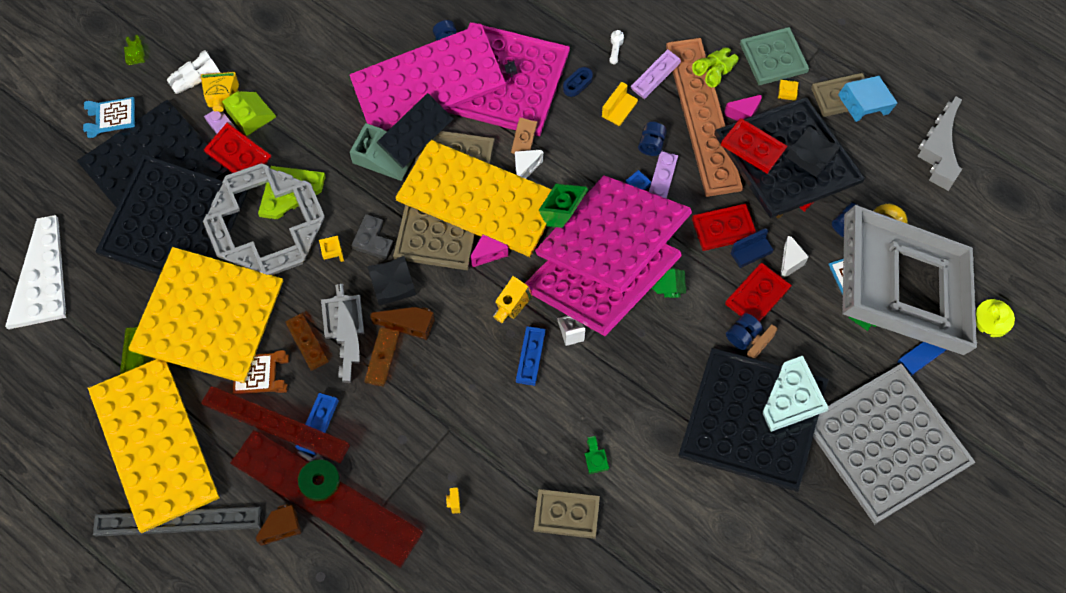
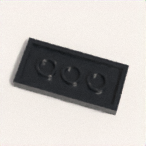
(414, 130)

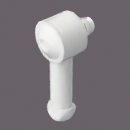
(617, 39)

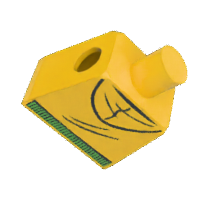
(218, 87)
(512, 299)

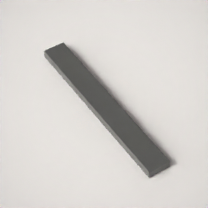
(193, 521)

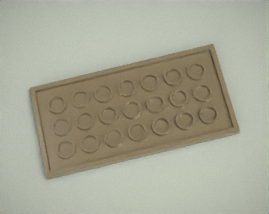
(432, 240)

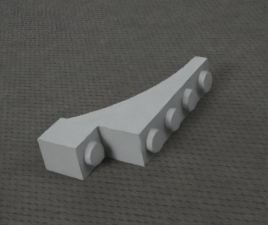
(939, 148)

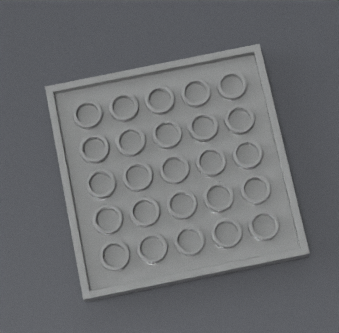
(889, 443)

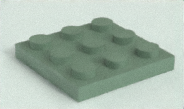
(774, 56)

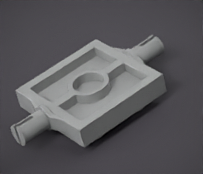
(352, 303)

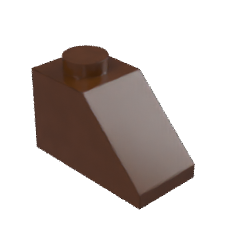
(279, 525)

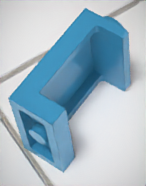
(867, 97)

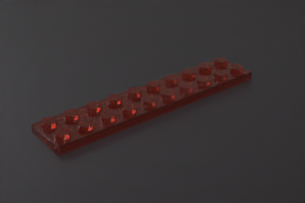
(343, 510)

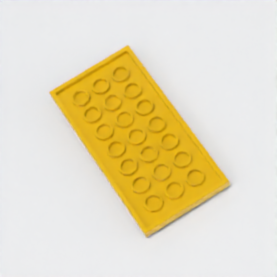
(476, 197)
(153, 444)

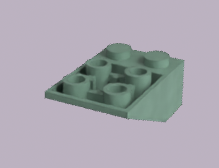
(371, 156)

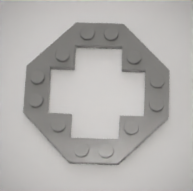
(247, 254)

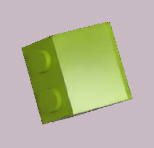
(248, 111)

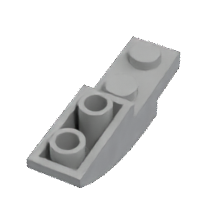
(347, 335)

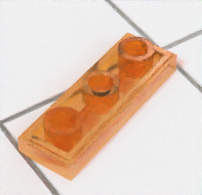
(384, 346)
(311, 349)

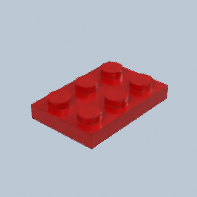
(754, 145)
(235, 150)
(723, 226)
(758, 293)

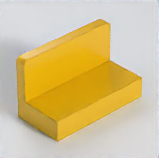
(619, 105)

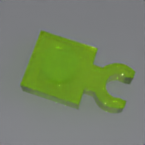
(134, 52)

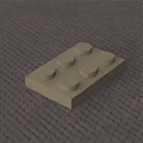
(827, 94)
(566, 513)

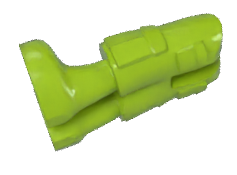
(719, 65)

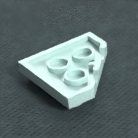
(793, 396)

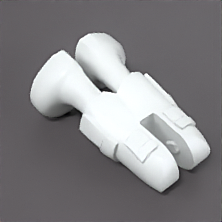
(188, 77)

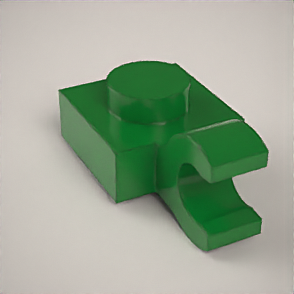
(595, 459)

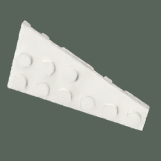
(41, 284)

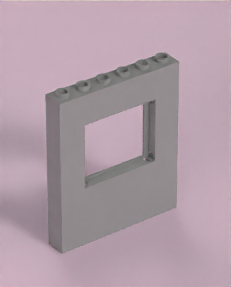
(872, 280)

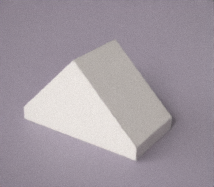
(527, 162)
(793, 257)
(571, 330)

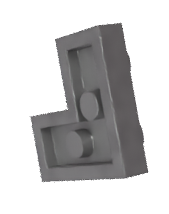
(368, 239)

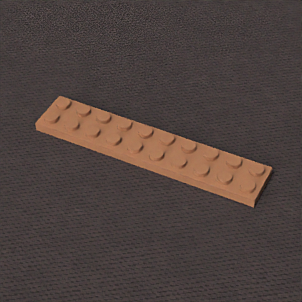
(702, 119)

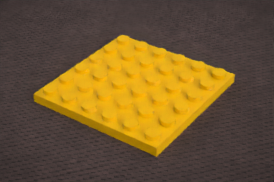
(206, 315)

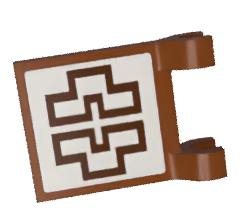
(262, 375)

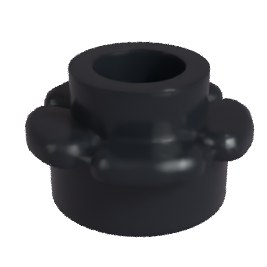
(510, 68)

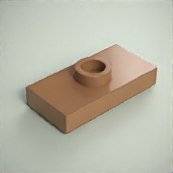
(524, 135)
(761, 342)

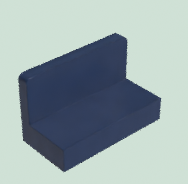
(751, 248)

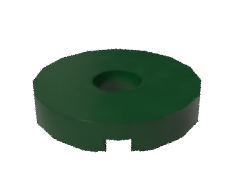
(314, 469)

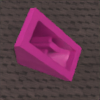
(743, 108)
(488, 250)

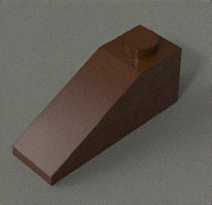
(410, 321)

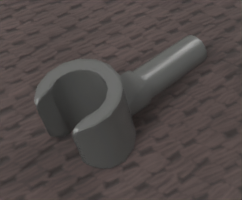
(308, 457)

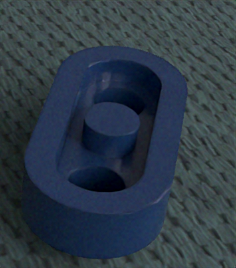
(576, 83)

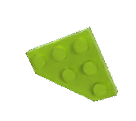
(276, 207)

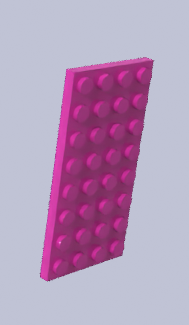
(447, 69)

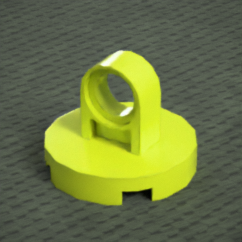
(994, 317)

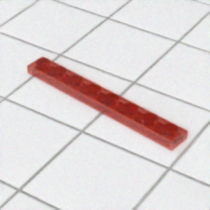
(276, 424)

